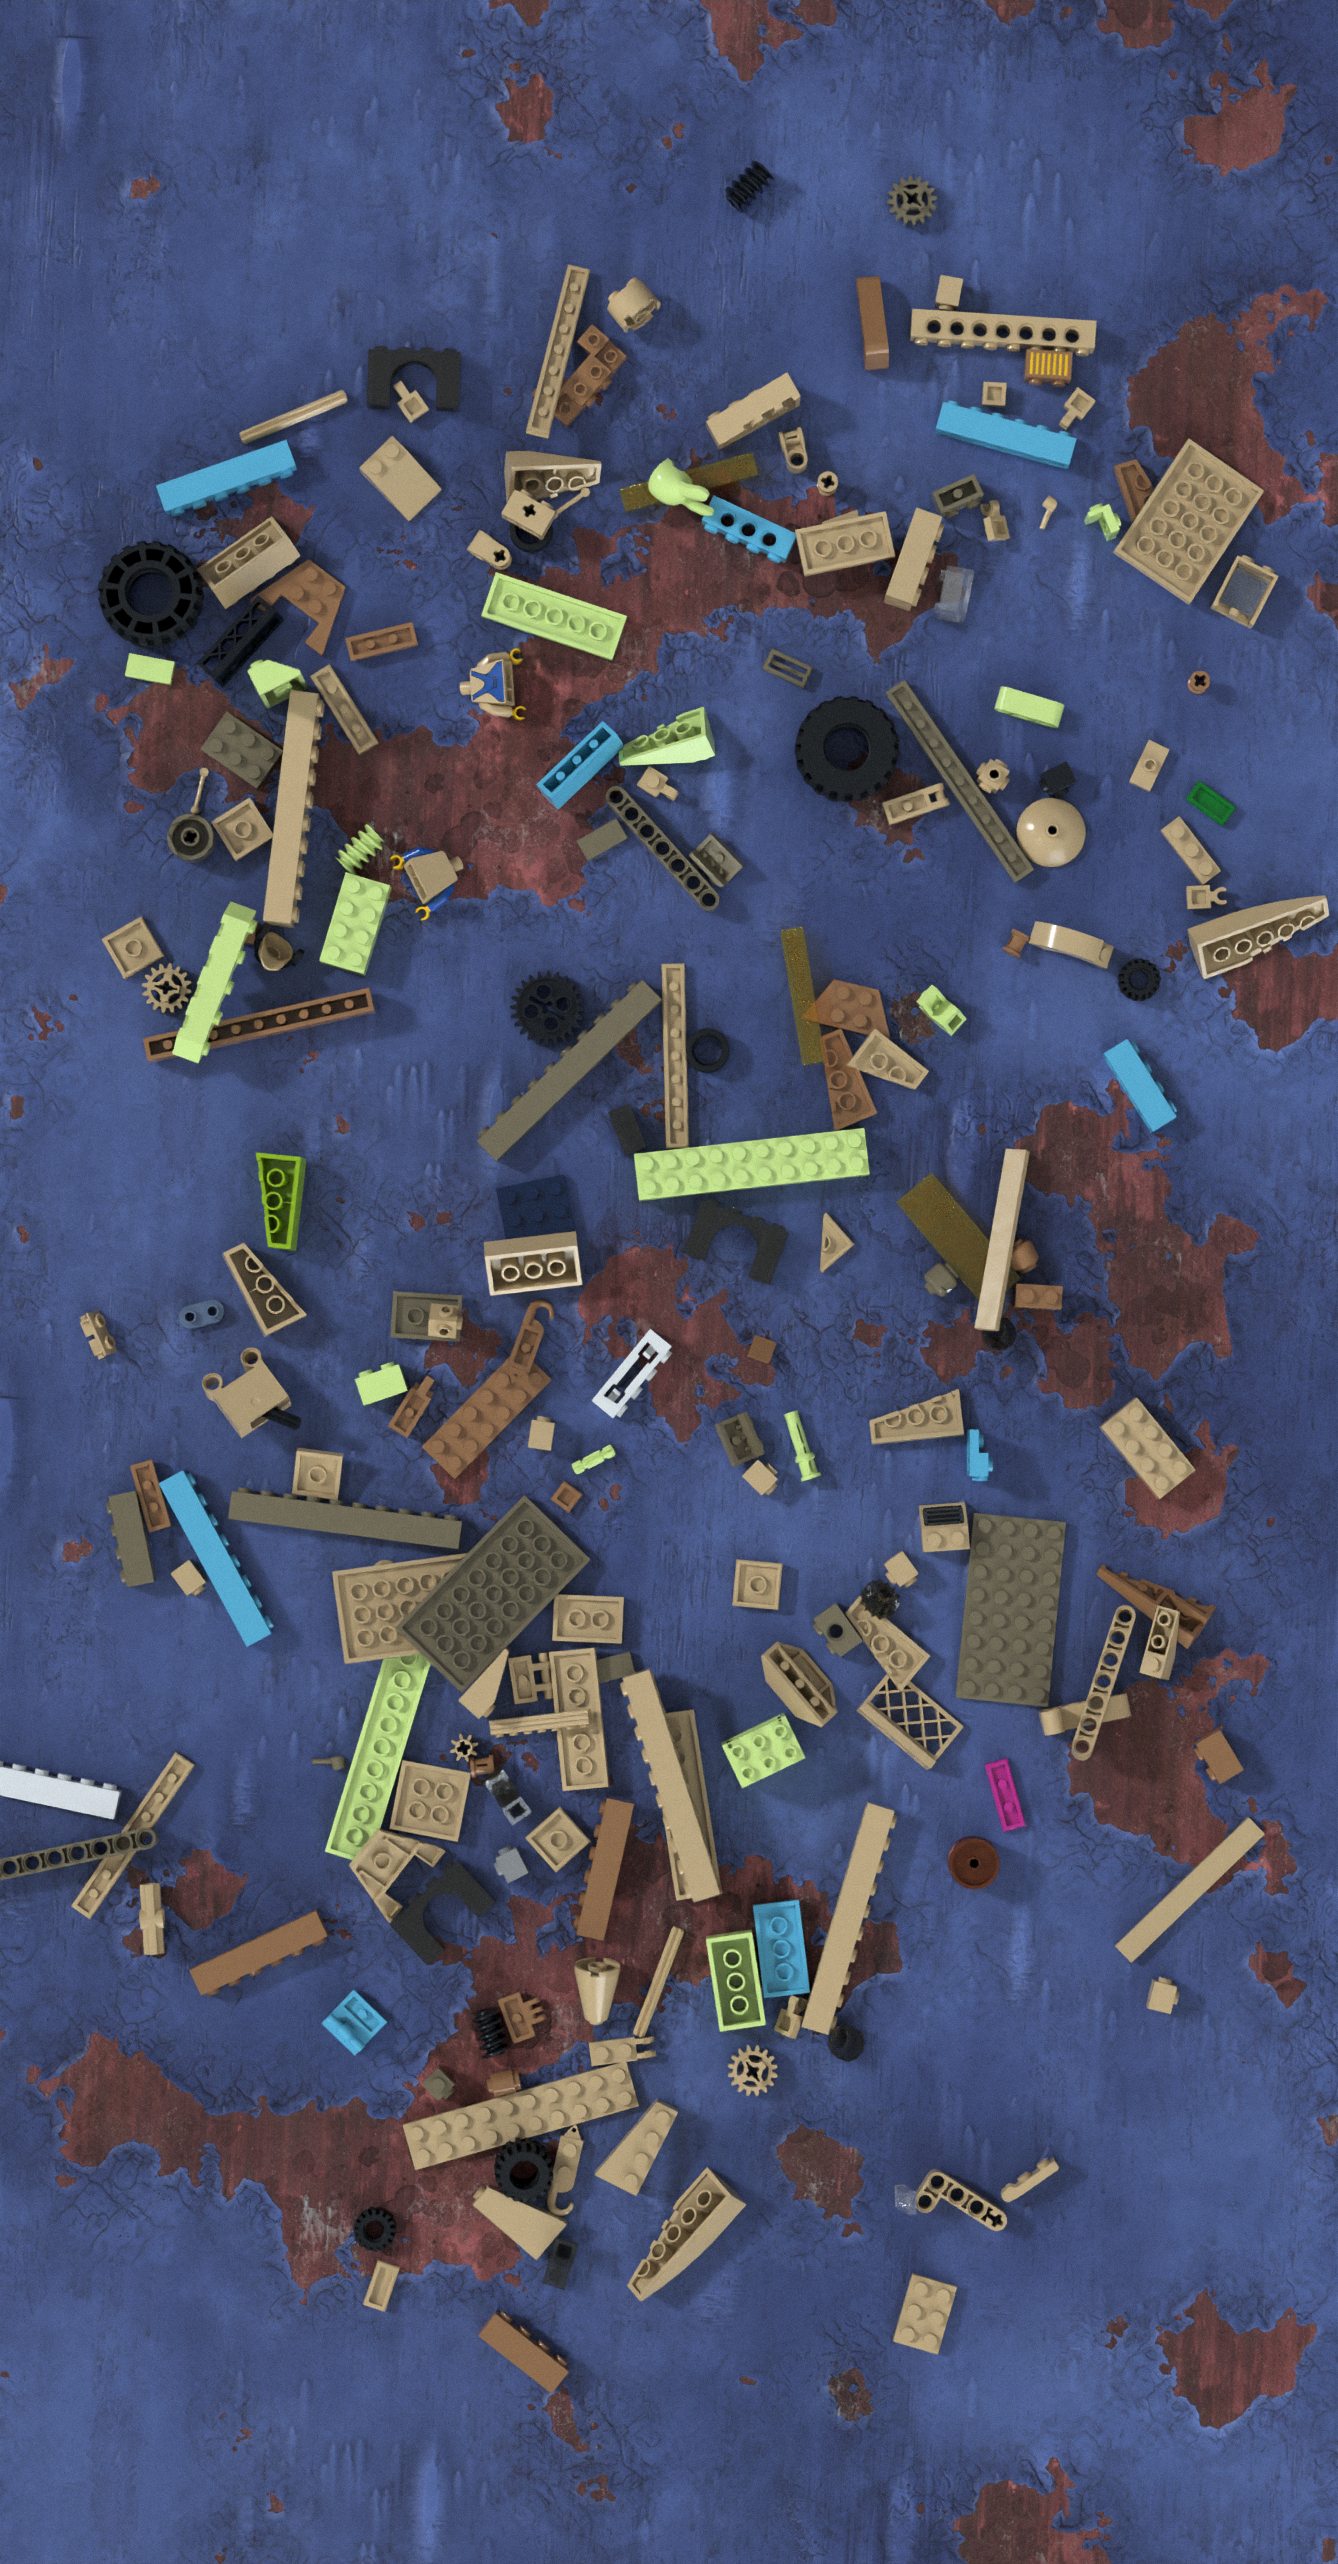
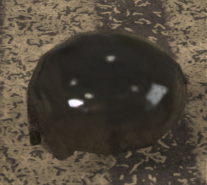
(1000, 1339)
(846, 2042)

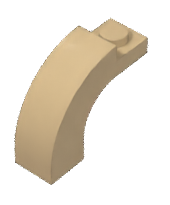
(1072, 943)

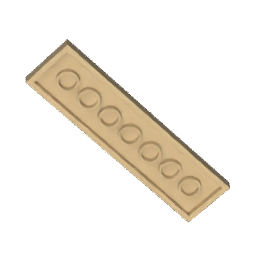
(686, 1739)

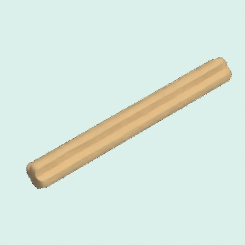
(293, 417)
(658, 1982)

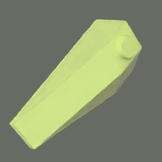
(680, 742)

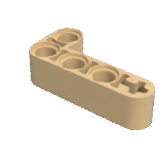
(1068, 1716)
(963, 2203)

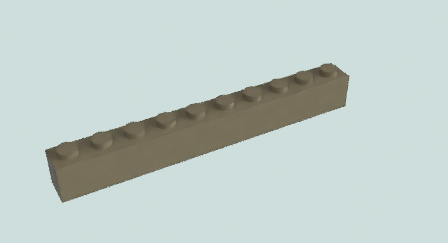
(569, 1071)
(343, 1519)

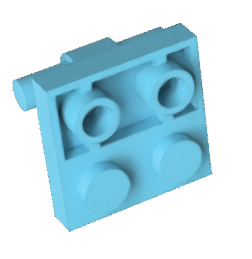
(354, 2022)

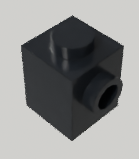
(1057, 780)

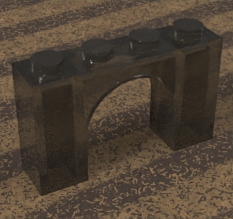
(386, 363)
(769, 1239)
(410, 1921)

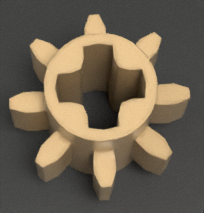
(467, 1741)

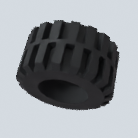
(526, 2187)

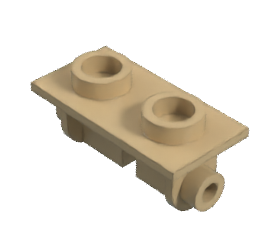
(95, 1324)

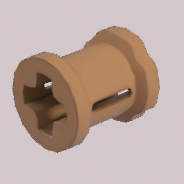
(1196, 676)
(1015, 943)
(486, 1763)

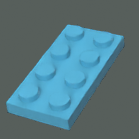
(781, 1948)

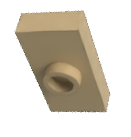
(1149, 765)

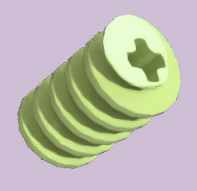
(359, 850)

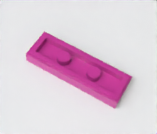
(1005, 1794)

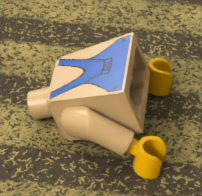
(493, 684)

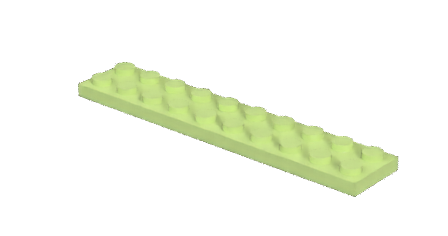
(378, 1753)

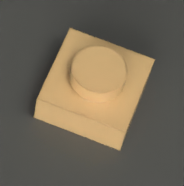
(994, 394)

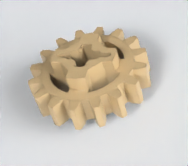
(166, 998)
(743, 2076)

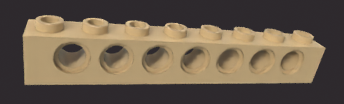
(922, 318)

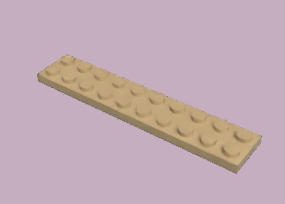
(520, 2115)

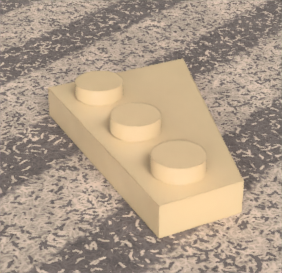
(887, 1061)

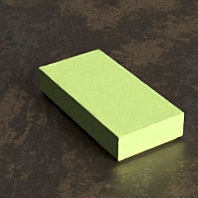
(150, 669)

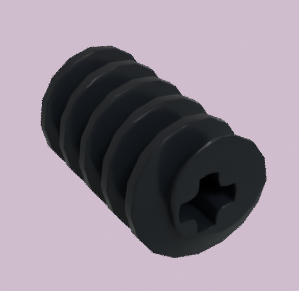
(747, 185)
(490, 2032)

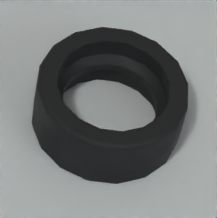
(527, 547)
(713, 1033)

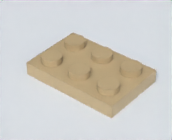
(588, 1618)
(924, 2313)

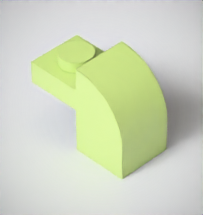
(940, 1010)

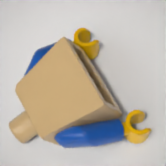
(430, 875)

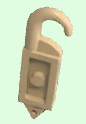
(565, 2169)

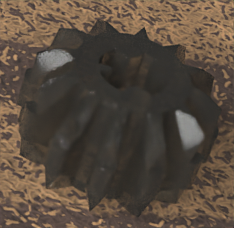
(880, 1599)

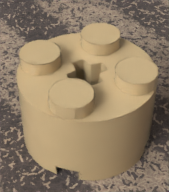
(633, 305)

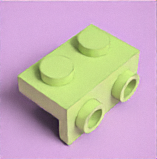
(1108, 521)

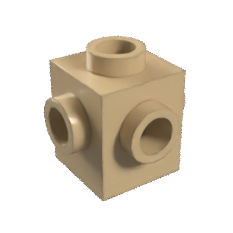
(989, 784)
(444, 1321)

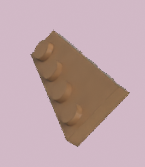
(846, 1087)

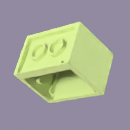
(763, 1750)

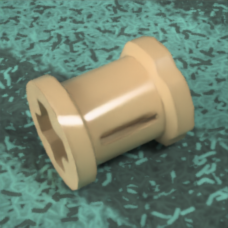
(823, 478)

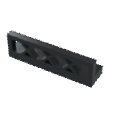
(247, 643)

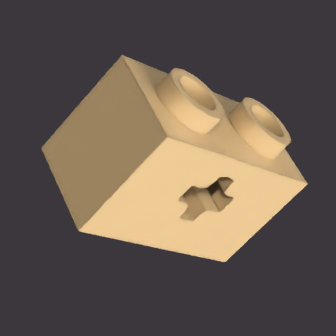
(535, 525)

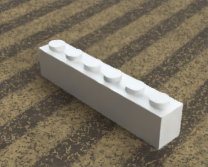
(59, 1791)

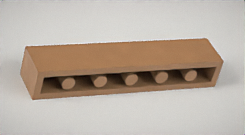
(604, 1868)
(259, 1952)

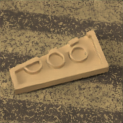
(927, 1420)

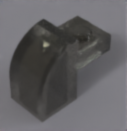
(507, 1796)
(559, 2263)

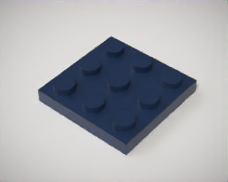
(535, 1208)

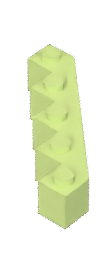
(215, 982)

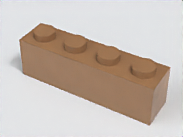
(524, 2351)

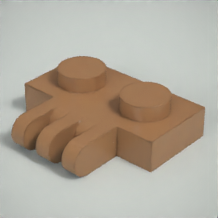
(520, 2016)

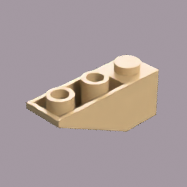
(1161, 1644)

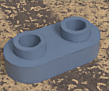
(201, 1314)

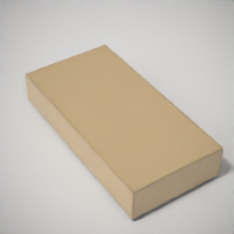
(381, 2285)

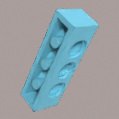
(784, 538)

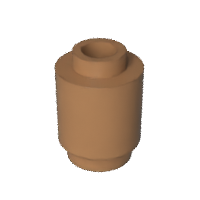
(504, 2083)

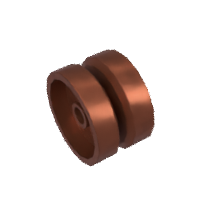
(959, 1862)

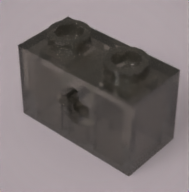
(627, 1130)

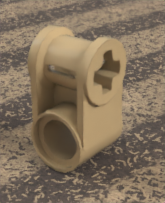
(793, 446)
(487, 549)

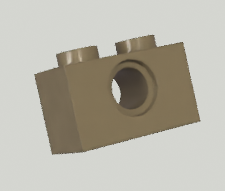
(848, 1638)

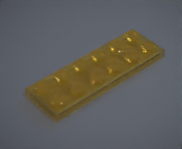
(950, 1232)

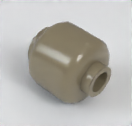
(940, 1279)

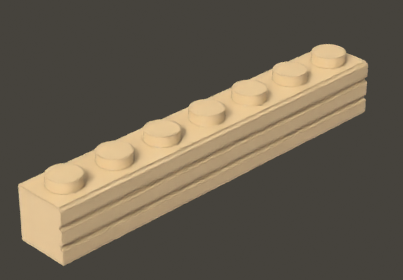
(540, 1722)

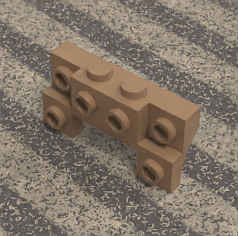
(590, 377)

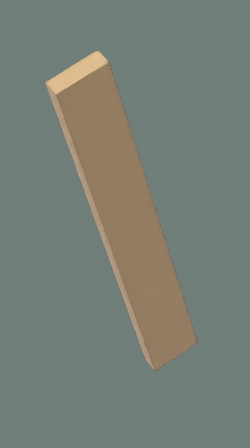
(558, 351)
(675, 1056)
(1002, 1239)
(145, 1816)
(1189, 1889)

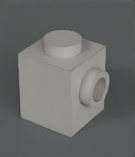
(510, 1863)

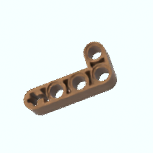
(872, 323)

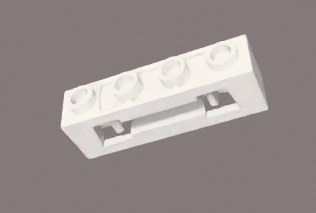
(633, 1390)

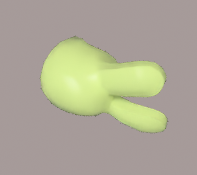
(676, 488)

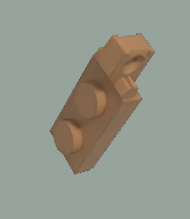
(412, 1407)

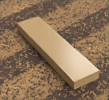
(344, 709)

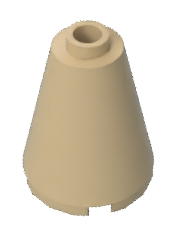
(596, 1987)

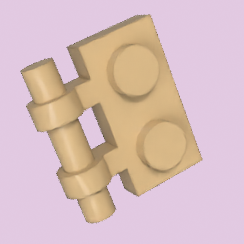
(523, 1678)

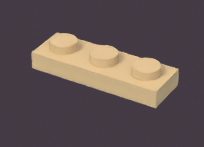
(1190, 850)

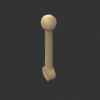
(585, 492)
(204, 773)

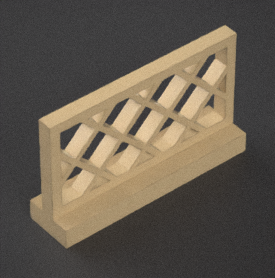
(897, 1734)

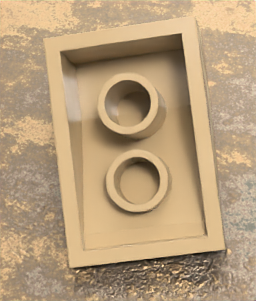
(400, 478)
(484, 1691)

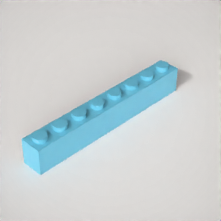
(216, 1558)

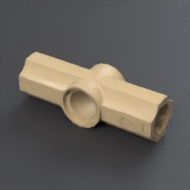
(152, 1918)

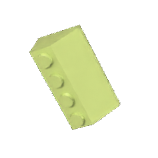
(275, 681)

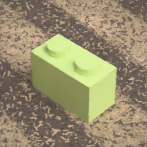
(381, 1384)

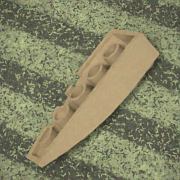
(1245, 933)
(694, 2225)

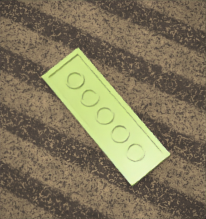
(554, 616)

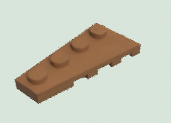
(1133, 485)

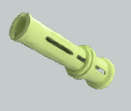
(804, 1457)

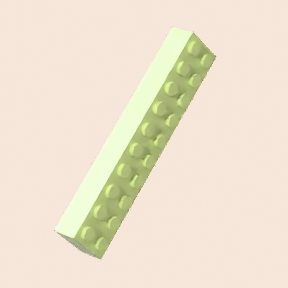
(751, 1164)

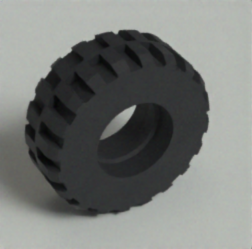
(136, 563)
(852, 714)

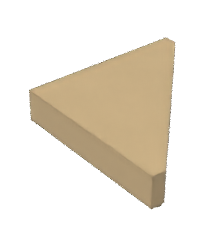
(833, 1244)

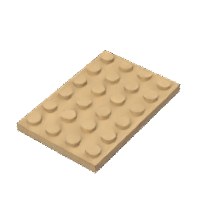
(1188, 521)
(378, 1599)

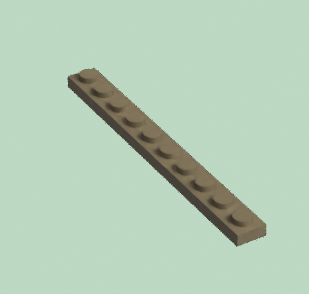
(959, 781)

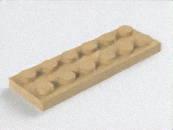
(580, 1749)

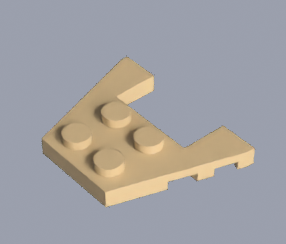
(382, 1862)

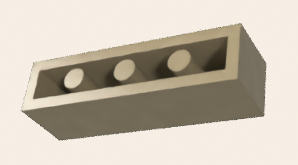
(132, 1539)

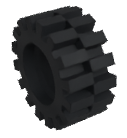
(1135, 993)
(378, 2215)

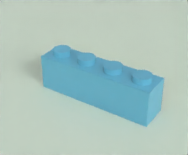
(580, 765)
(1139, 1085)

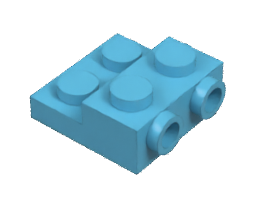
(977, 1463)

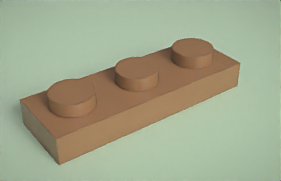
(381, 641)
(150, 1495)

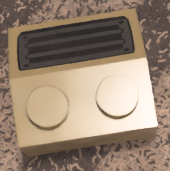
(944, 1527)

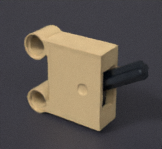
(252, 1397)

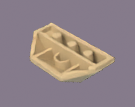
(799, 1683)

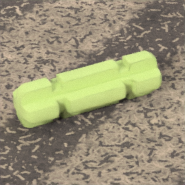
(593, 1459)

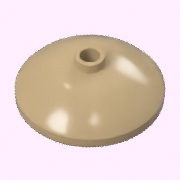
(1039, 844)

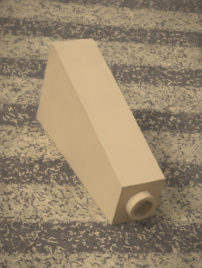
(522, 2221)

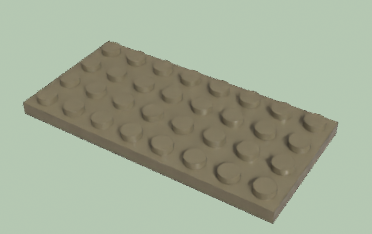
(492, 1594)
(1010, 1609)

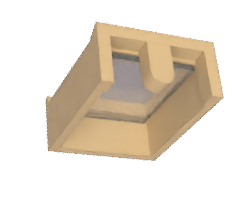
(1244, 591)

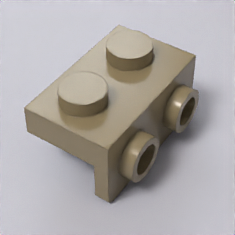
(716, 860)
(739, 1439)

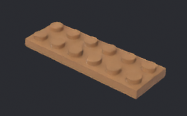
(483, 1417)

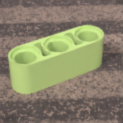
(1029, 707)

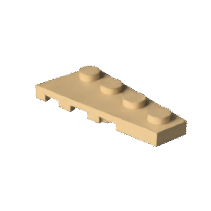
(889, 1645)

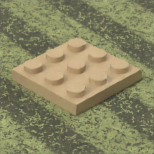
(430, 1800)

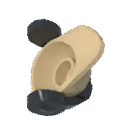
(274, 951)

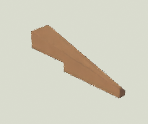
(1148, 1595)

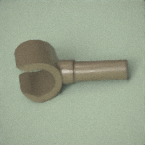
(337, 1762)

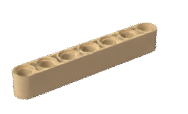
(1103, 1671)

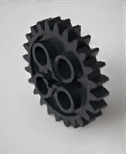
(558, 990)

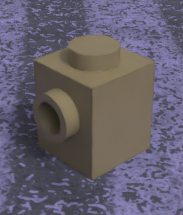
(439, 2083)

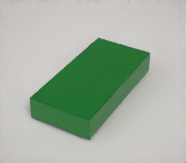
(1210, 803)

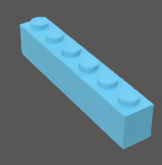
(1005, 435)
(226, 478)

